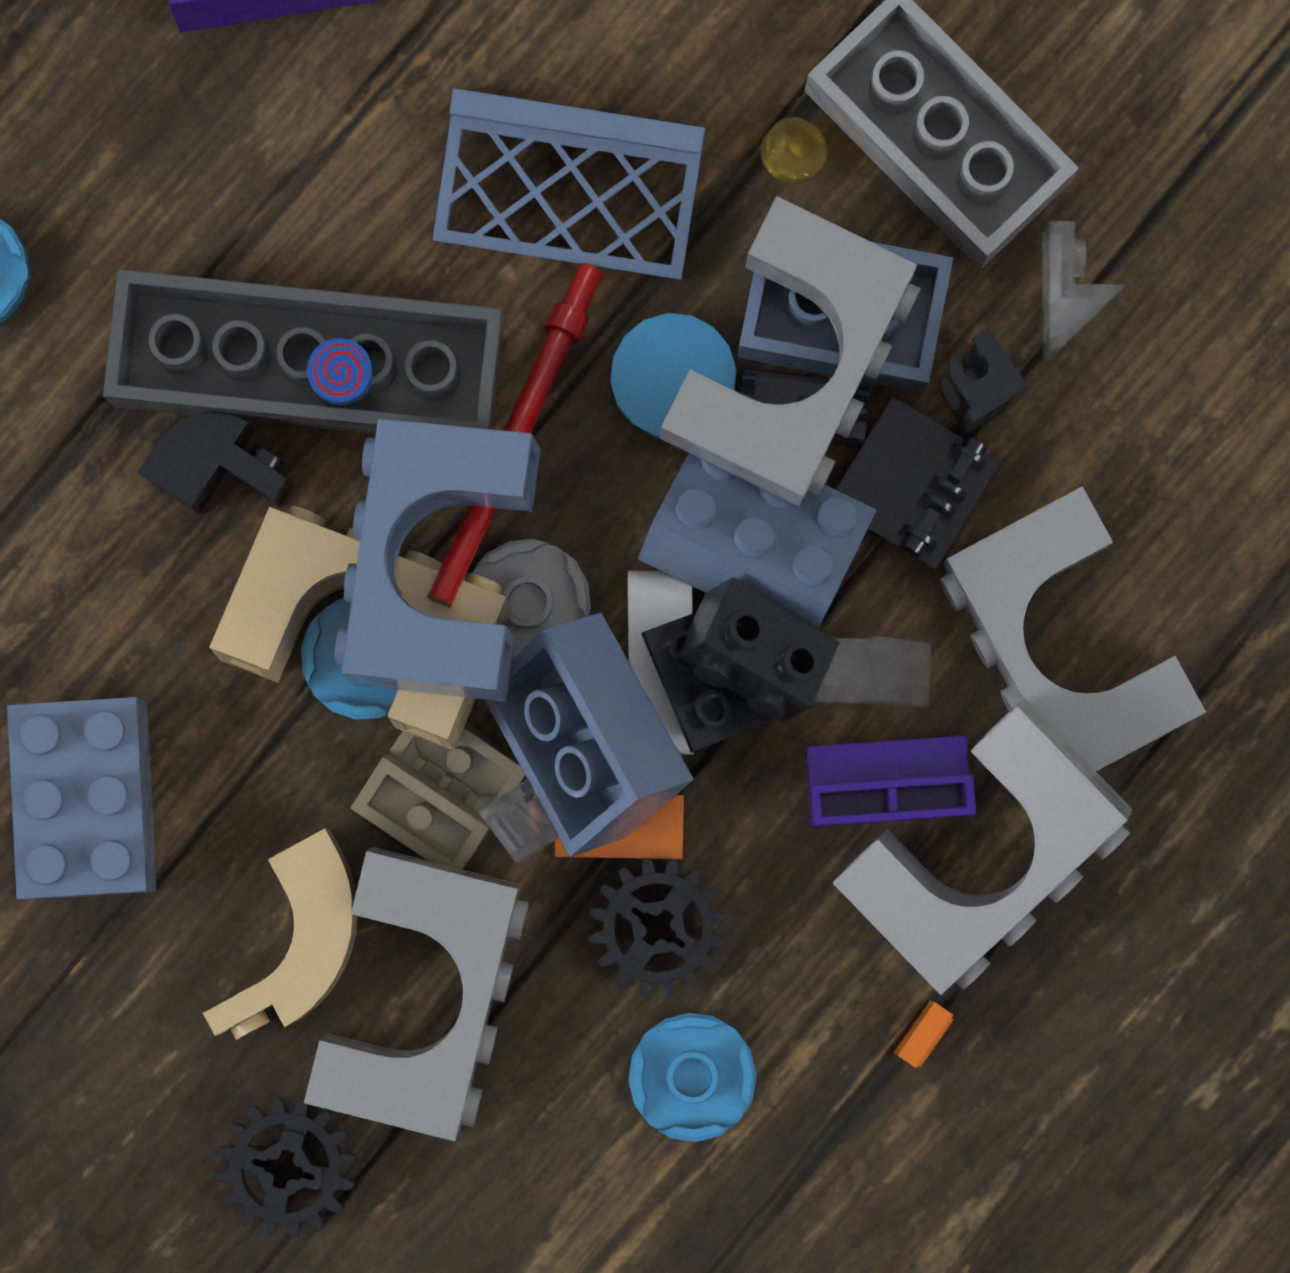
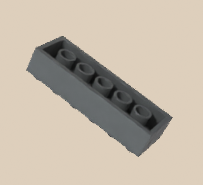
(248, 347)

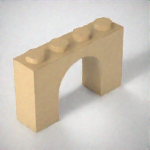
(299, 565)

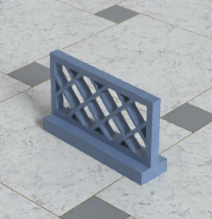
(578, 129)

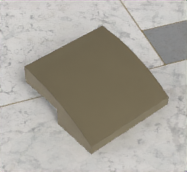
(434, 794)

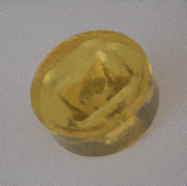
(793, 150)

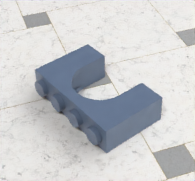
(411, 475)

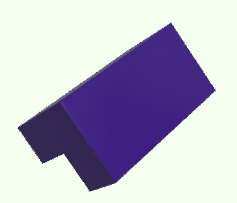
(889, 781)

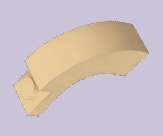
(321, 945)

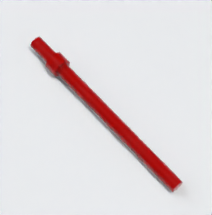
(564, 328)

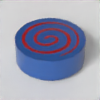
(340, 371)

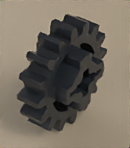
(640, 952)
(279, 1195)

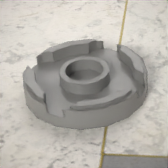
(547, 567)

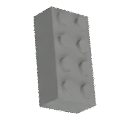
(940, 128)

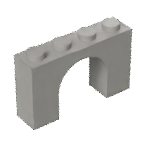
(860, 293)
(995, 587)
(951, 930)
(430, 1085)

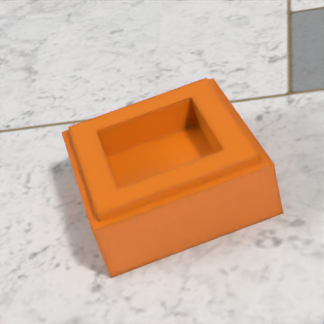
(924, 1034)

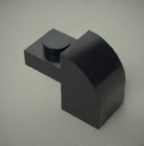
(200, 452)

